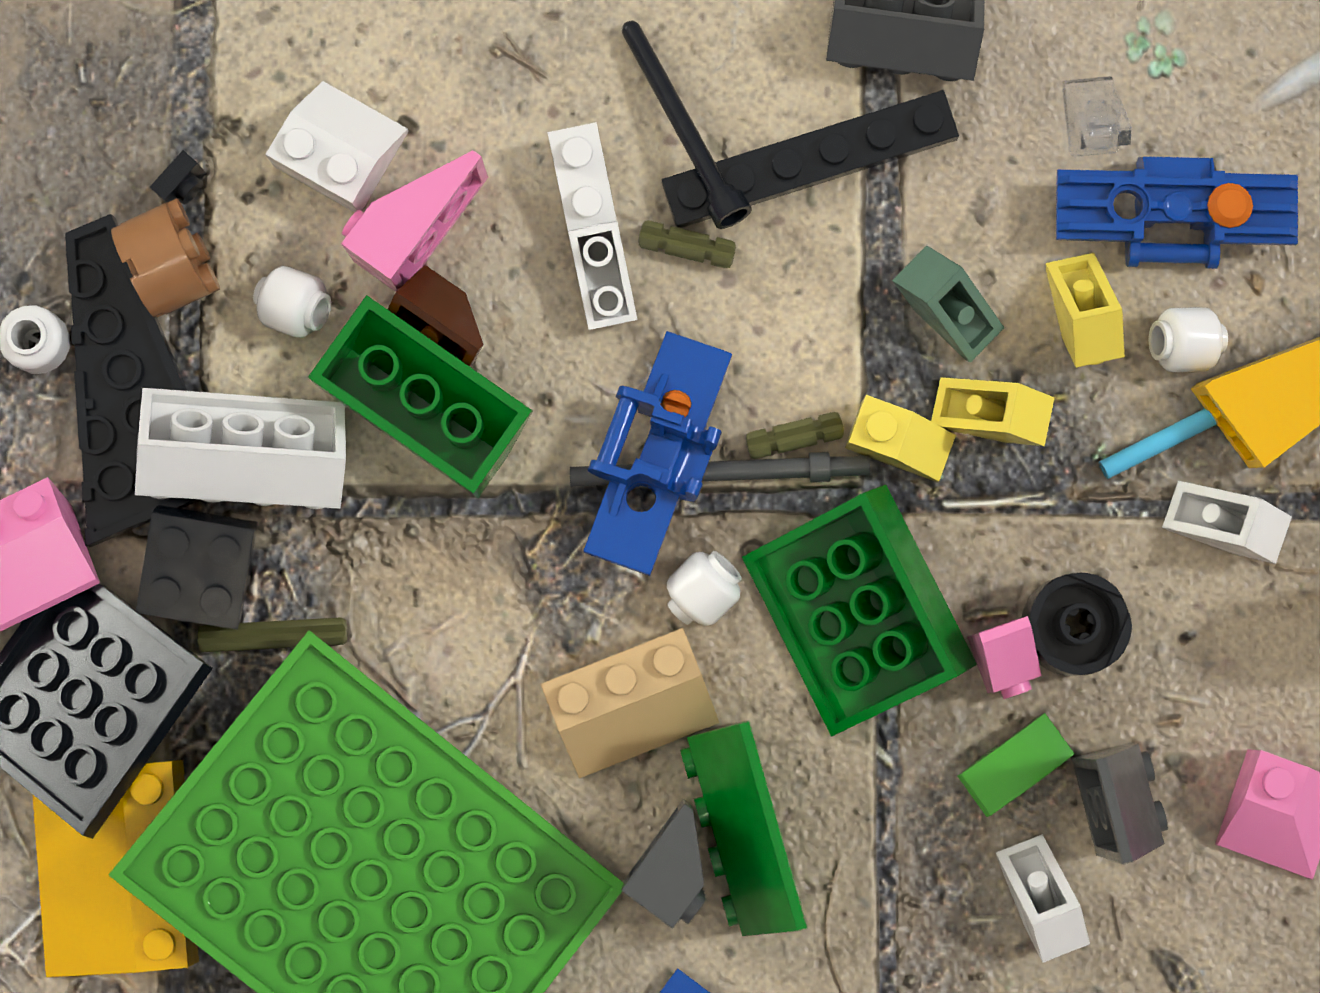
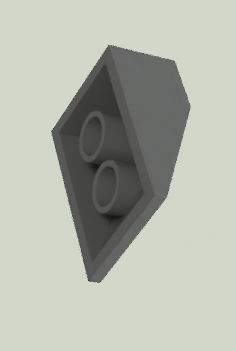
(1120, 802)

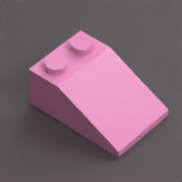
(409, 223)

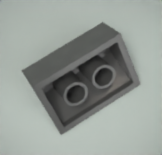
(908, 36)
(669, 872)

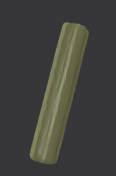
(270, 634)

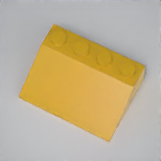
(86, 915)

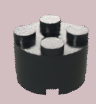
(1101, 612)

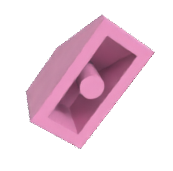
(1006, 657)

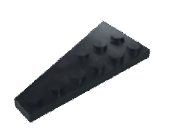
(115, 356)

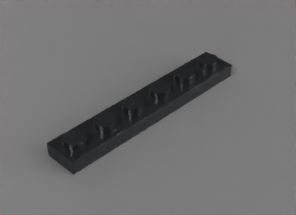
(819, 155)

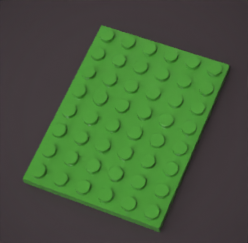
(361, 852)

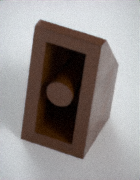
(439, 313)

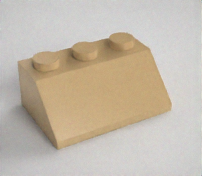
(630, 703)

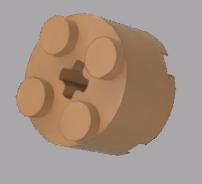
(165, 258)

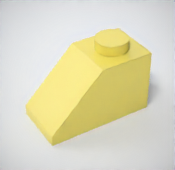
(1086, 310)
(993, 410)
(900, 438)

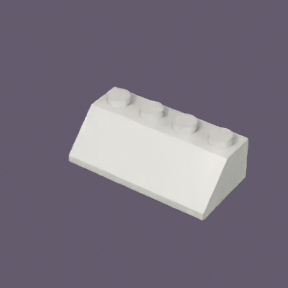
(240, 449)

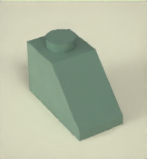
(948, 302)

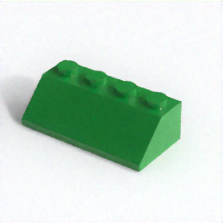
(421, 396)

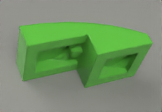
(1015, 765)

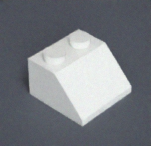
(336, 146)

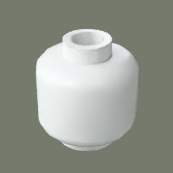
(292, 302)
(21, 330)
(1187, 339)
(703, 588)

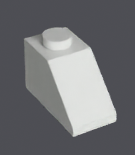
(1228, 521)
(1043, 898)

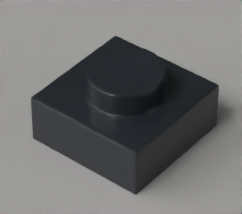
(180, 180)

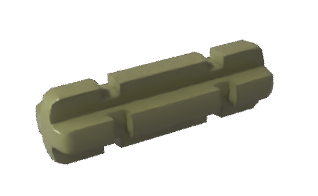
(687, 244)
(794, 435)

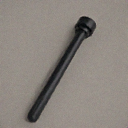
(726, 203)

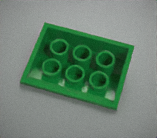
(859, 610)
(745, 831)

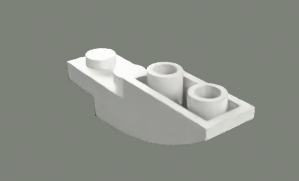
(592, 226)

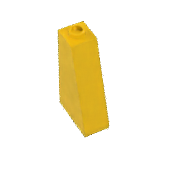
(1266, 402)

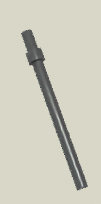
(817, 467)

